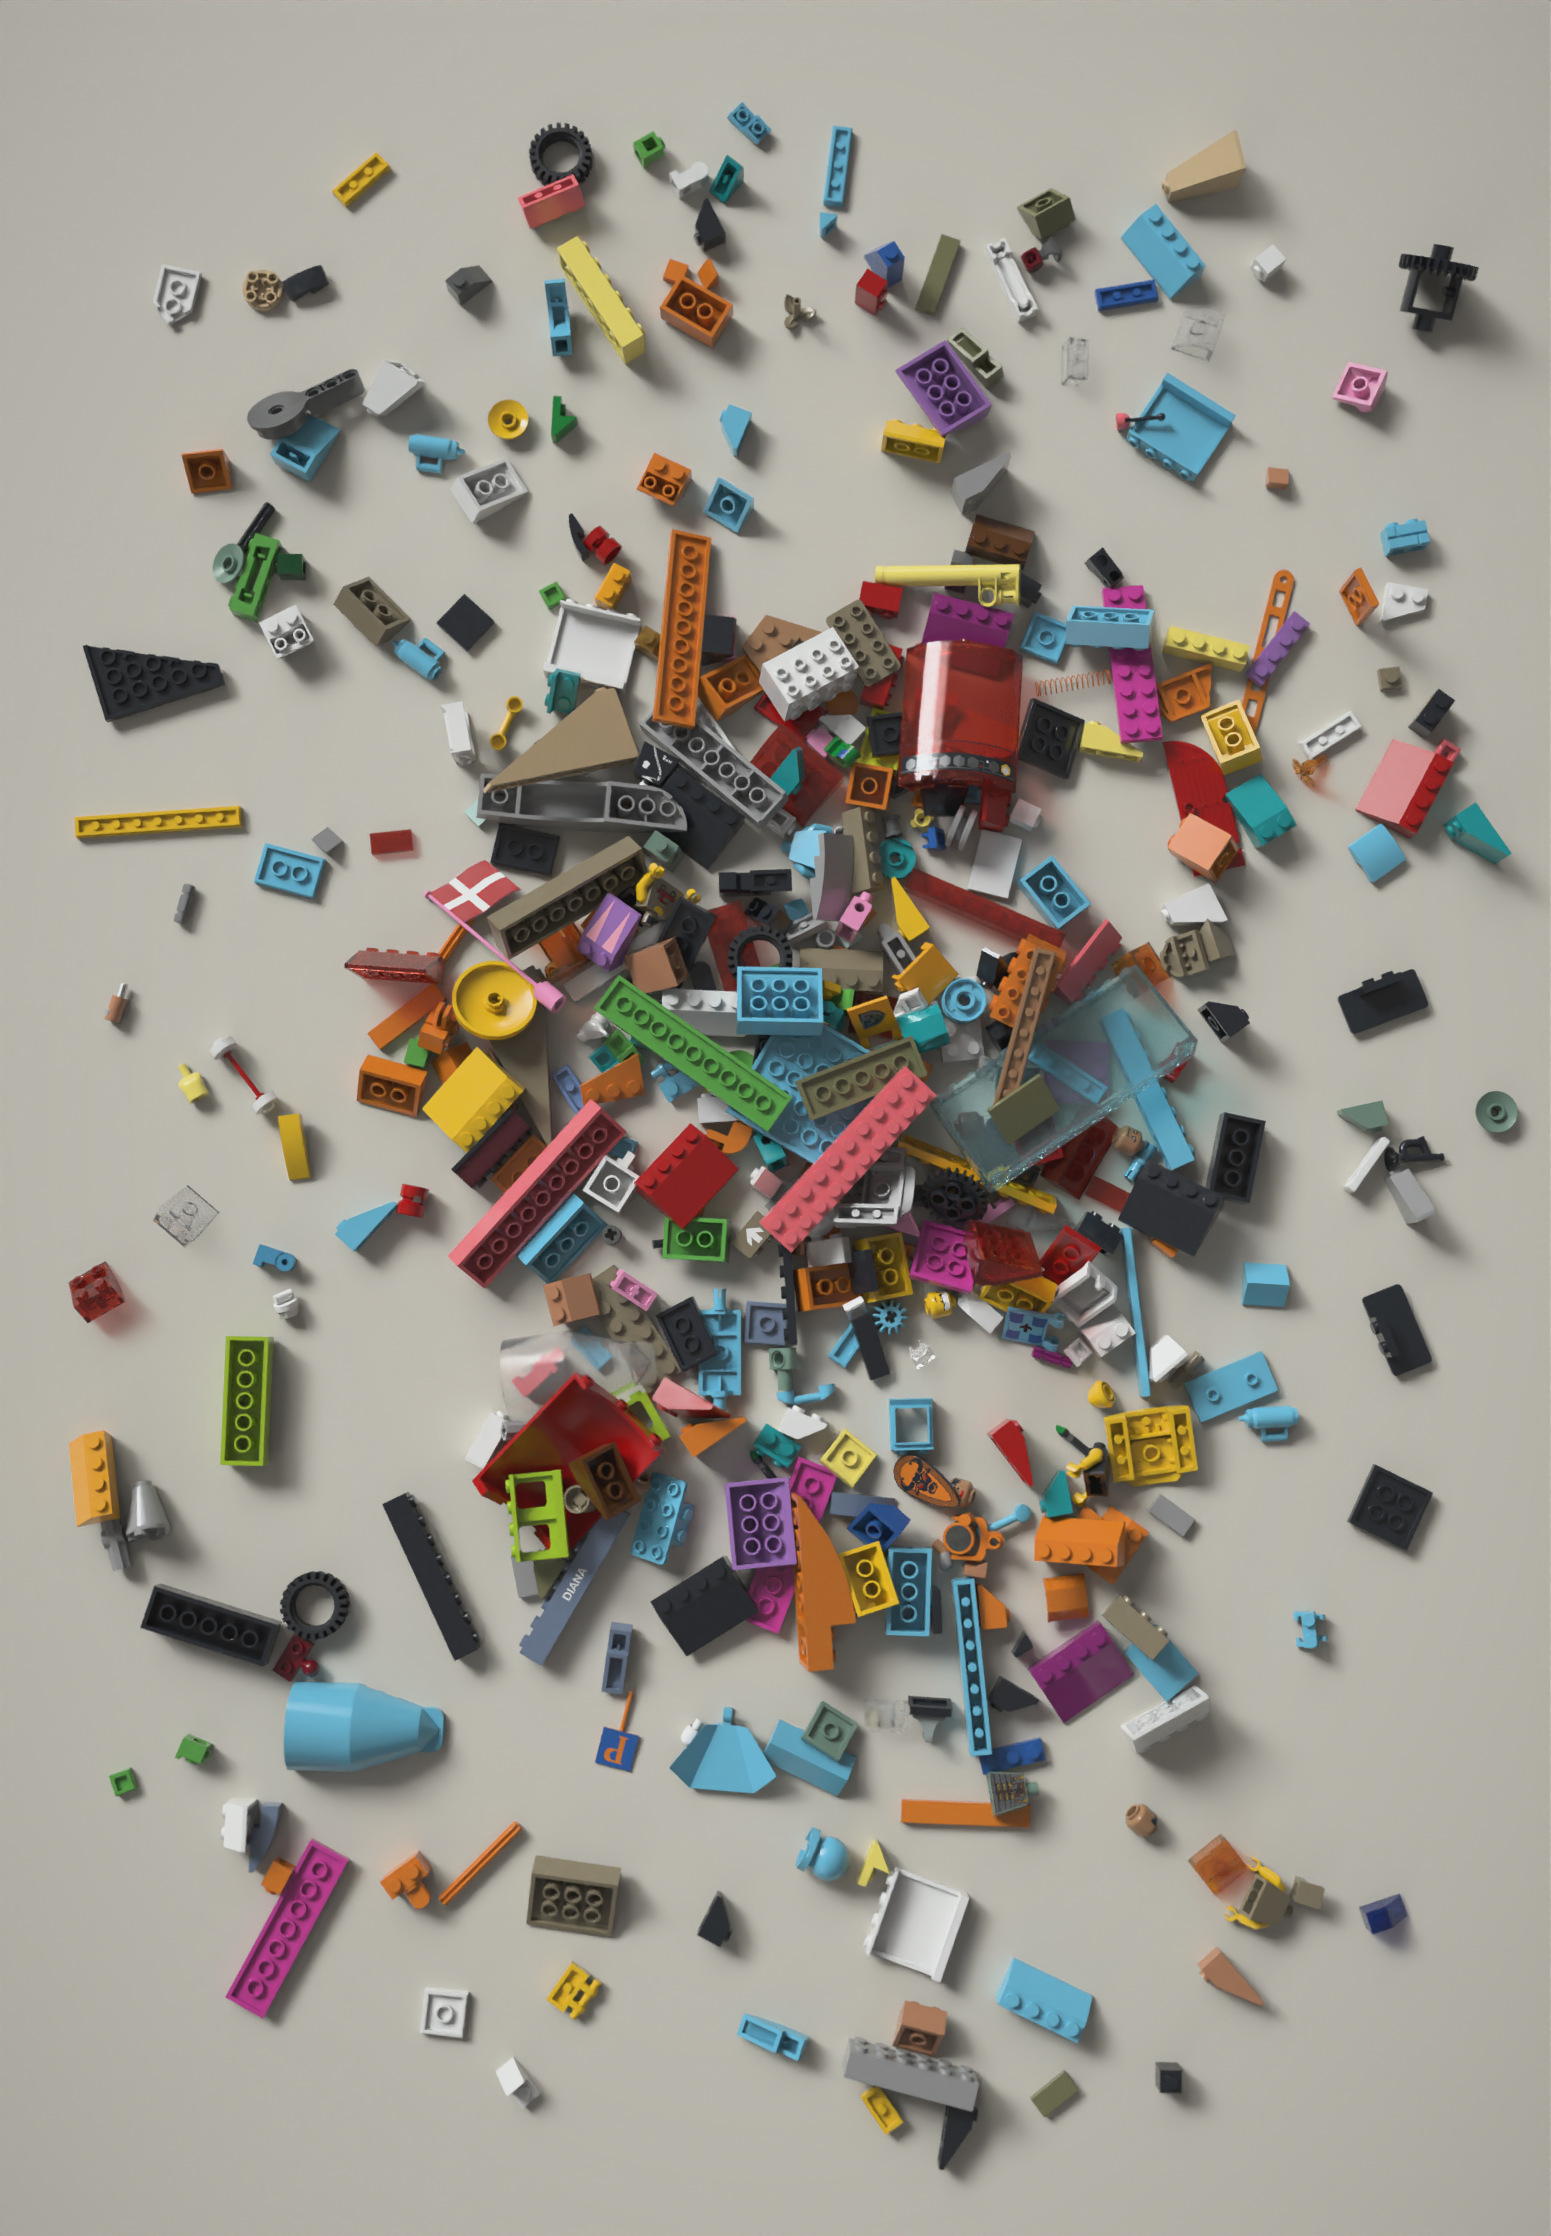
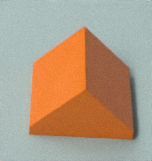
(207, 470)
(450, 1060)

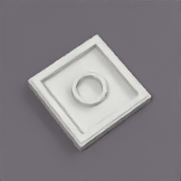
(444, 2012)

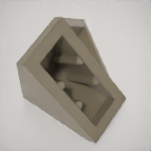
(1215, 942)

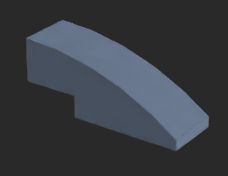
(854, 1504)
(617, 1658)
(264, 1833)

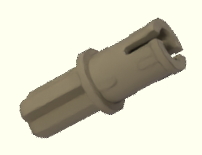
(1186, 1370)

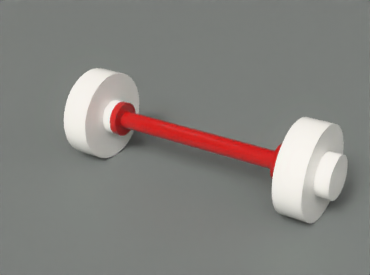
(224, 1048)

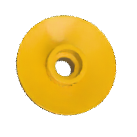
(504, 411)

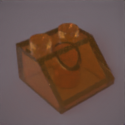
(1146, 960)
(1218, 1864)

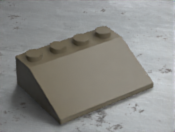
(573, 1895)

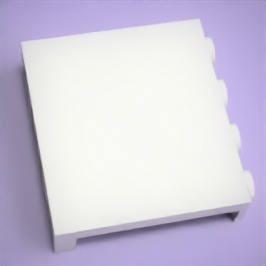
(594, 644)
(916, 1922)

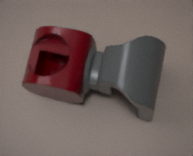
(1034, 258)

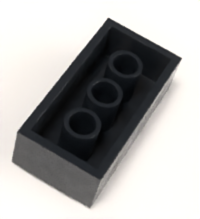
(1235, 1157)

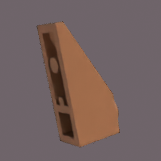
(1222, 1974)

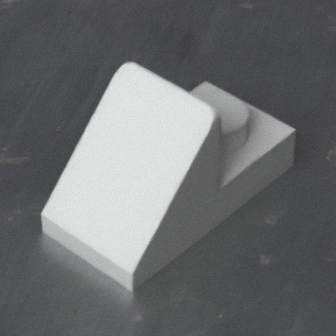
(517, 2082)

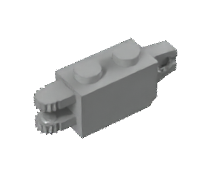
(895, 948)

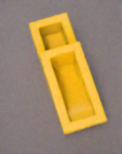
(294, 1146)

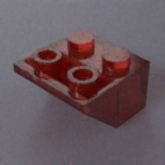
(95, 1292)

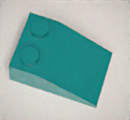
(1260, 811)
(1476, 833)

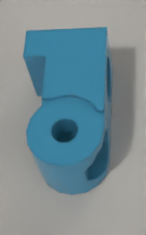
(282, 1260)

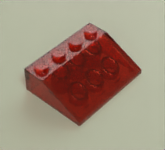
(820, 776)
(397, 966)
(1000, 1254)

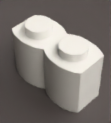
(829, 1251)

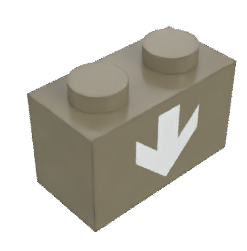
(752, 1237)

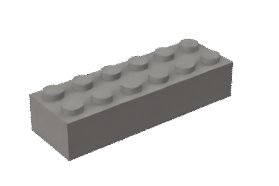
(910, 2073)

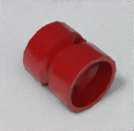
(600, 543)
(414, 1193)

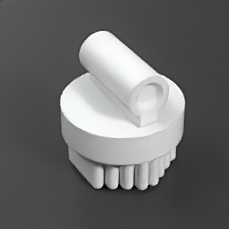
(285, 1304)

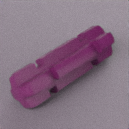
(1051, 1357)

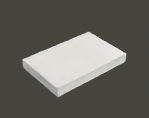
(994, 864)

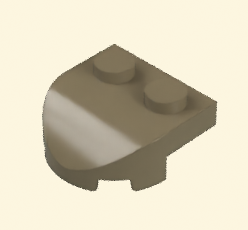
(1184, 955)

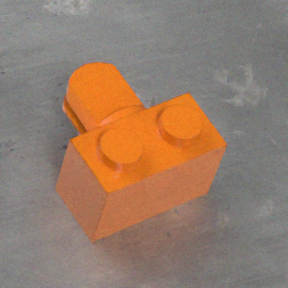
(438, 1029)
(408, 1879)

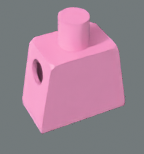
(854, 917)

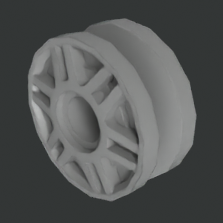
(961, 828)

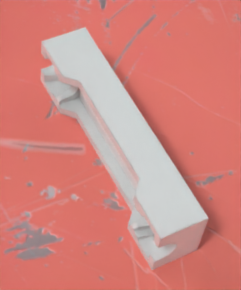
(1011, 280)

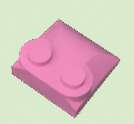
(1361, 386)

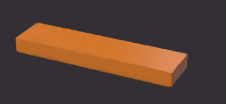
(406, 1016)

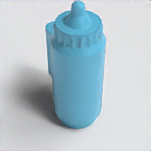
(435, 448)
(418, 659)
(1271, 1418)

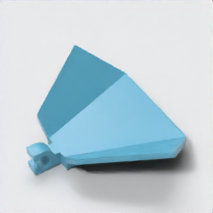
(724, 1759)

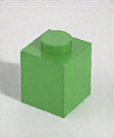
(416, 1055)

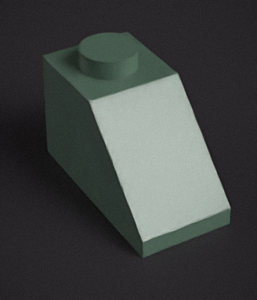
(1366, 1116)

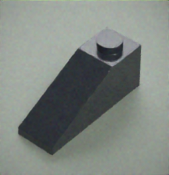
(955, 2129)

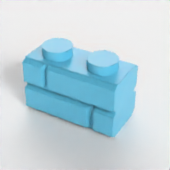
(1404, 537)

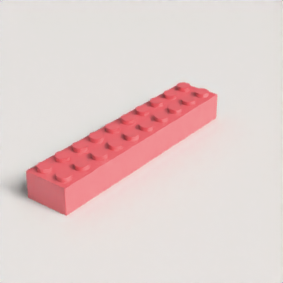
(847, 1158)
(537, 1194)

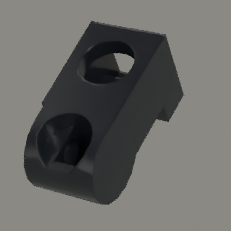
(1104, 568)

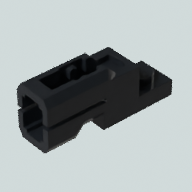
(754, 882)

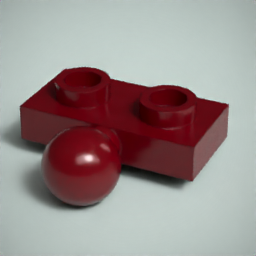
(294, 1658)

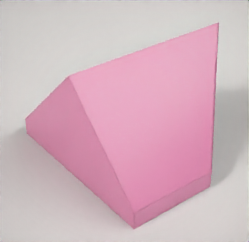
(906, 1226)

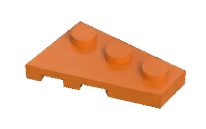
(615, 1084)

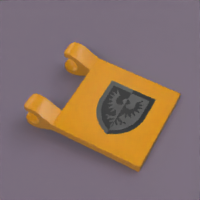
(873, 1019)

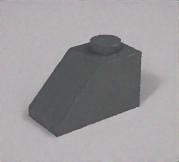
(467, 283)

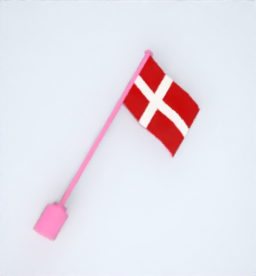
(474, 894)

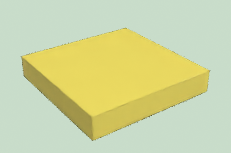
(848, 1458)

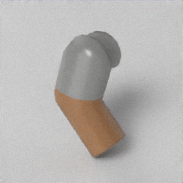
(945, 1555)

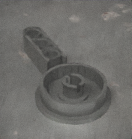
(286, 411)

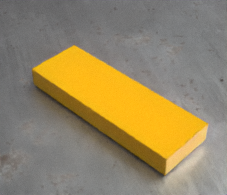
(361, 179)

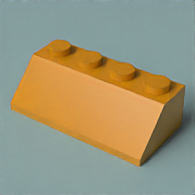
(94, 1478)

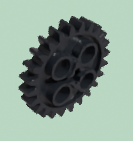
(954, 1197)

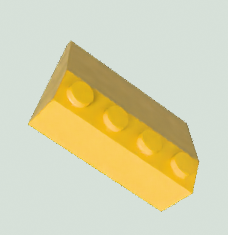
(473, 1099)

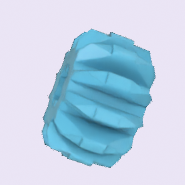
(883, 1314)

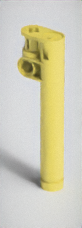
(998, 579)

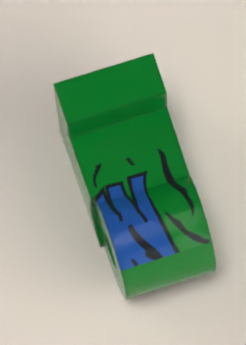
(842, 753)

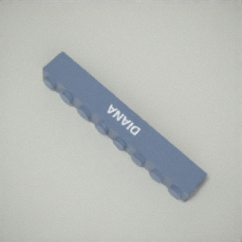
(571, 1588)

